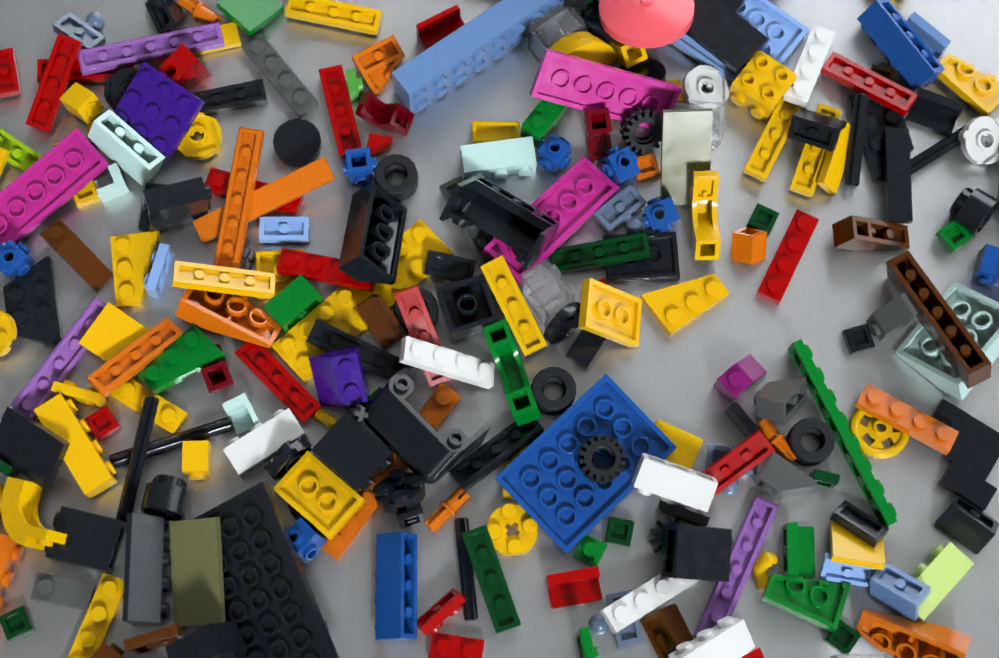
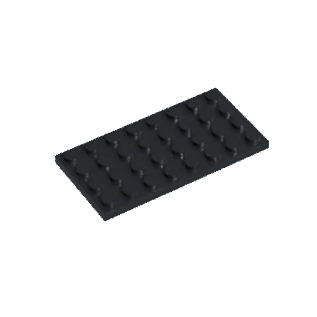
(266, 581)

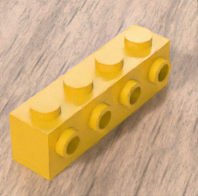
(83, 454)

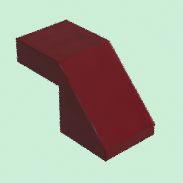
(389, 117)
(597, 133)
(217, 375)

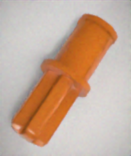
(200, 11)
(776, 440)
(446, 509)

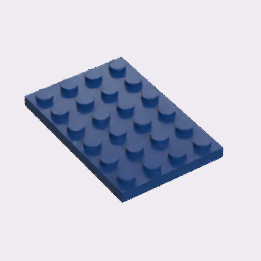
(548, 476)

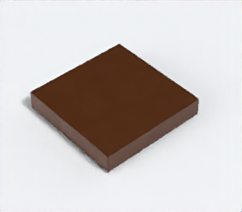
(154, 639)

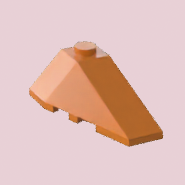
(228, 316)
(911, 639)

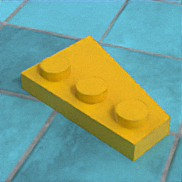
(973, 87)
(130, 265)
(684, 302)

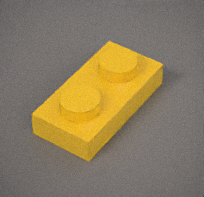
(88, 397)

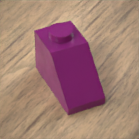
(739, 378)

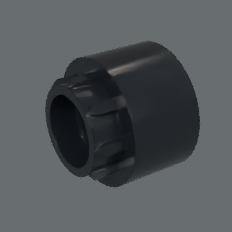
(973, 209)
(166, 497)

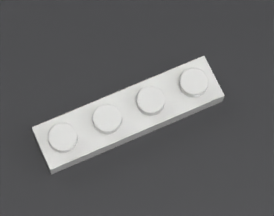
(809, 65)
(447, 362)
(643, 600)

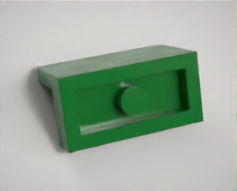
(293, 303)
(798, 551)

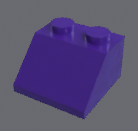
(340, 377)

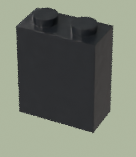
(176, 204)
(353, 454)
(90, 541)
(696, 552)

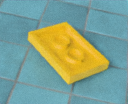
(610, 313)
(319, 495)

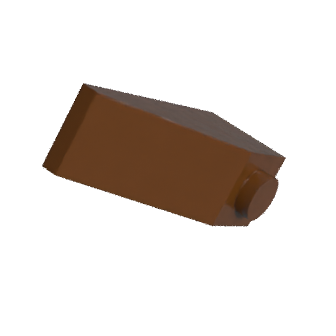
(869, 234)
(77, 255)

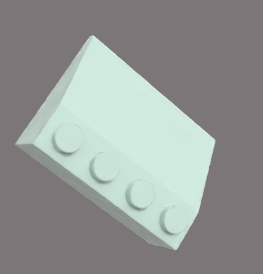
(981, 320)

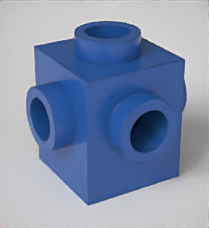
(554, 154)
(620, 164)
(359, 166)
(670, 214)
(21, 262)
(306, 540)

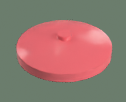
(646, 21)

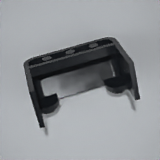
(501, 216)
(412, 436)

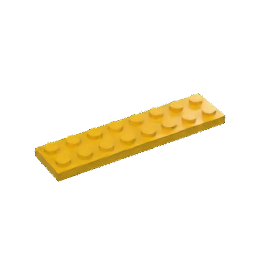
(340, 305)

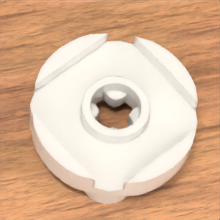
(708, 76)
(971, 143)

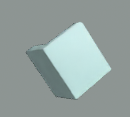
(111, 185)
(241, 413)

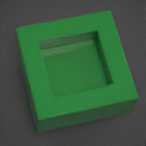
(953, 236)
(589, 551)

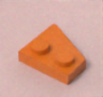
(378, 63)

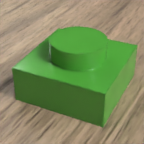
(354, 85)

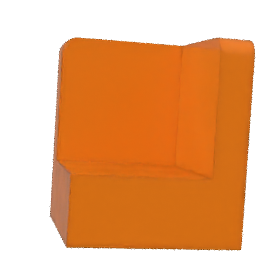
(748, 245)

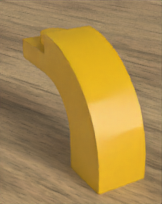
(585, 46)
(703, 215)
(21, 517)

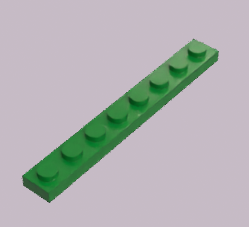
(847, 442)

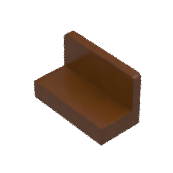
(380, 320)
(666, 630)

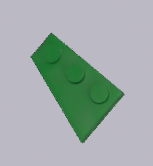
(183, 357)
(808, 599)

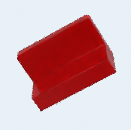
(439, 27)
(574, 587)

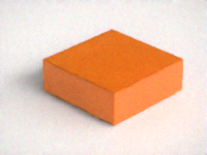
(648, 167)

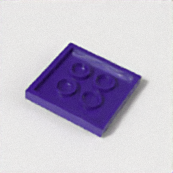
(158, 109)

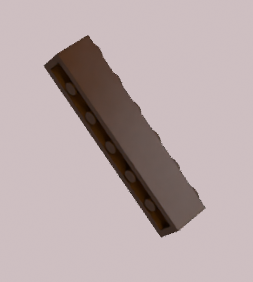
(939, 320)

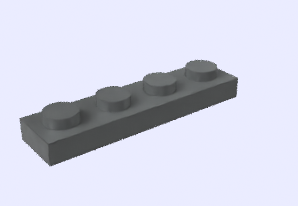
(280, 75)

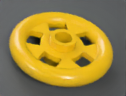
(876, 449)

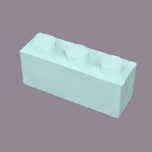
(125, 147)
(499, 158)

